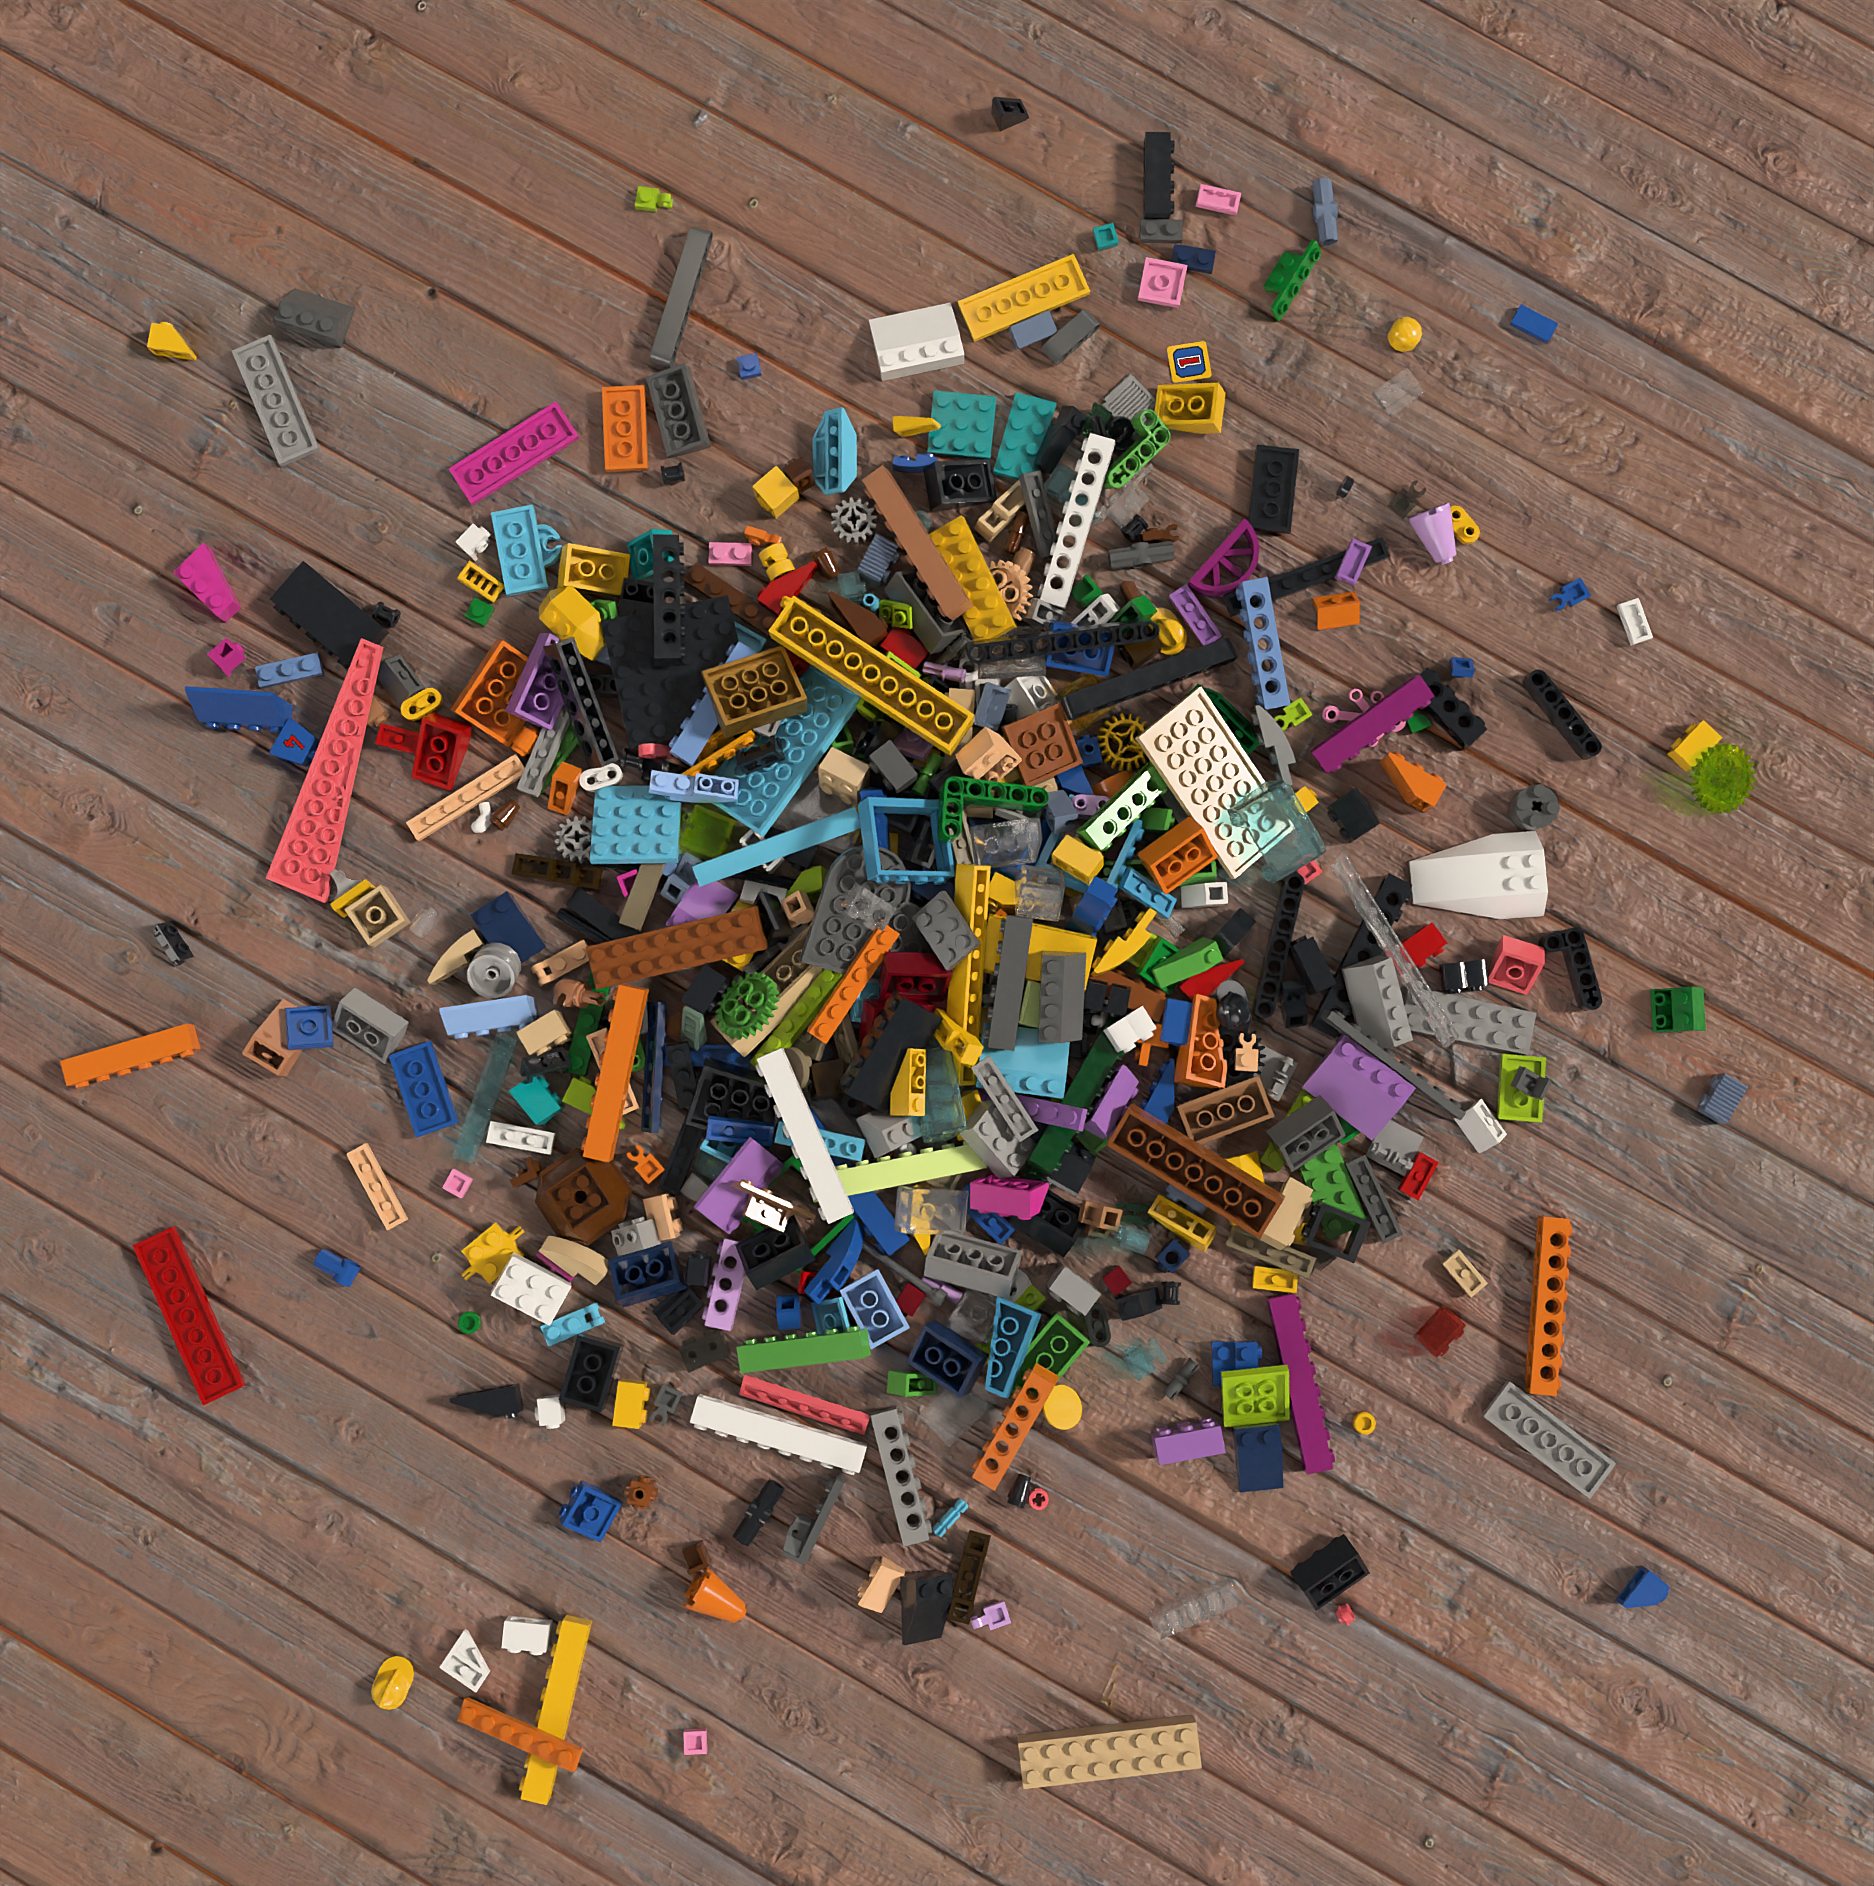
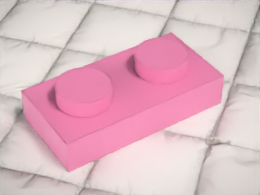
(730, 554)

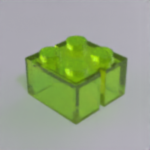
(709, 833)

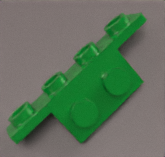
(1289, 276)

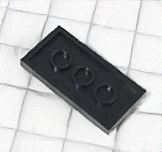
(1273, 489)

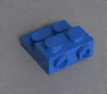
(1233, 1356)
(589, 1511)

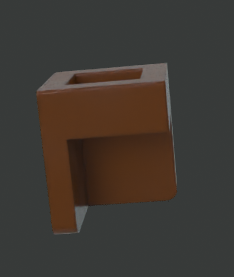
(696, 1557)

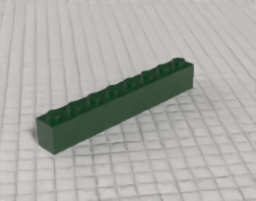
(1080, 1094)

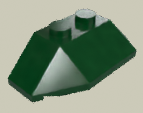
(1234, 719)

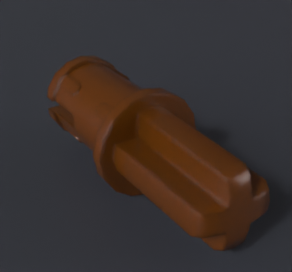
(1016, 532)

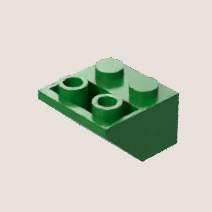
(1678, 1009)

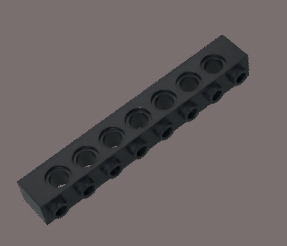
(1389, 886)

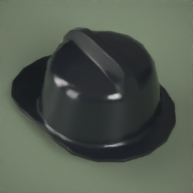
(1233, 1006)

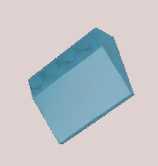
(1032, 1066)

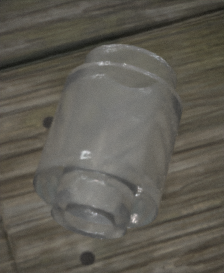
(424, 922)

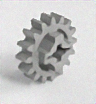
(862, 520)
(575, 830)

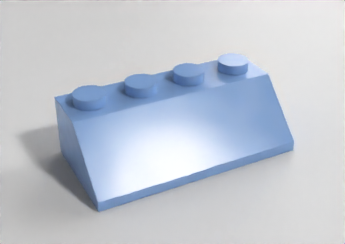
(489, 1015)

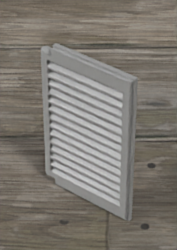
(1129, 399)

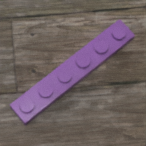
(1047, 1111)

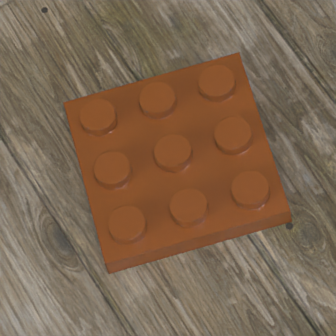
(1043, 744)

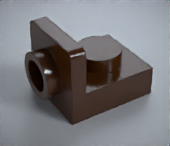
(523, 1176)

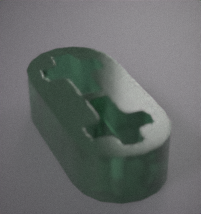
(1135, 1208)

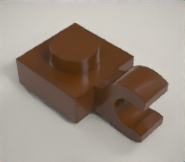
(1154, 535)

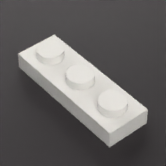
(521, 1137)

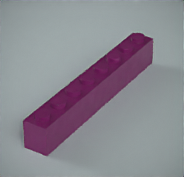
(1303, 1392)

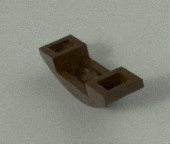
(968, 1577)

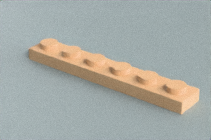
(466, 798)

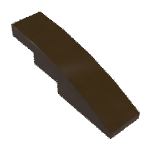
(557, 871)

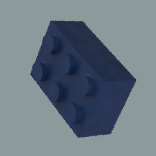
(947, 1358)

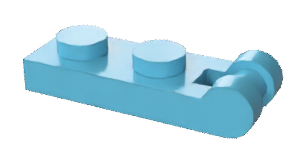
(571, 1324)

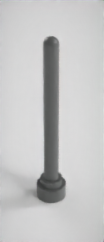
(936, 1295)

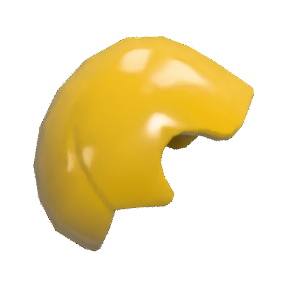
(1404, 334)

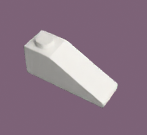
(1099, 612)

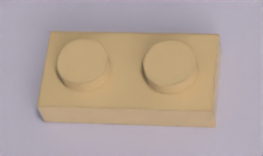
(1464, 1273)

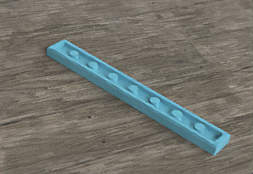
(777, 846)

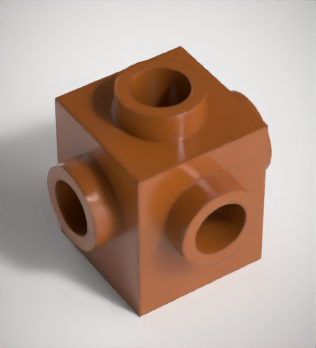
(648, 1488)

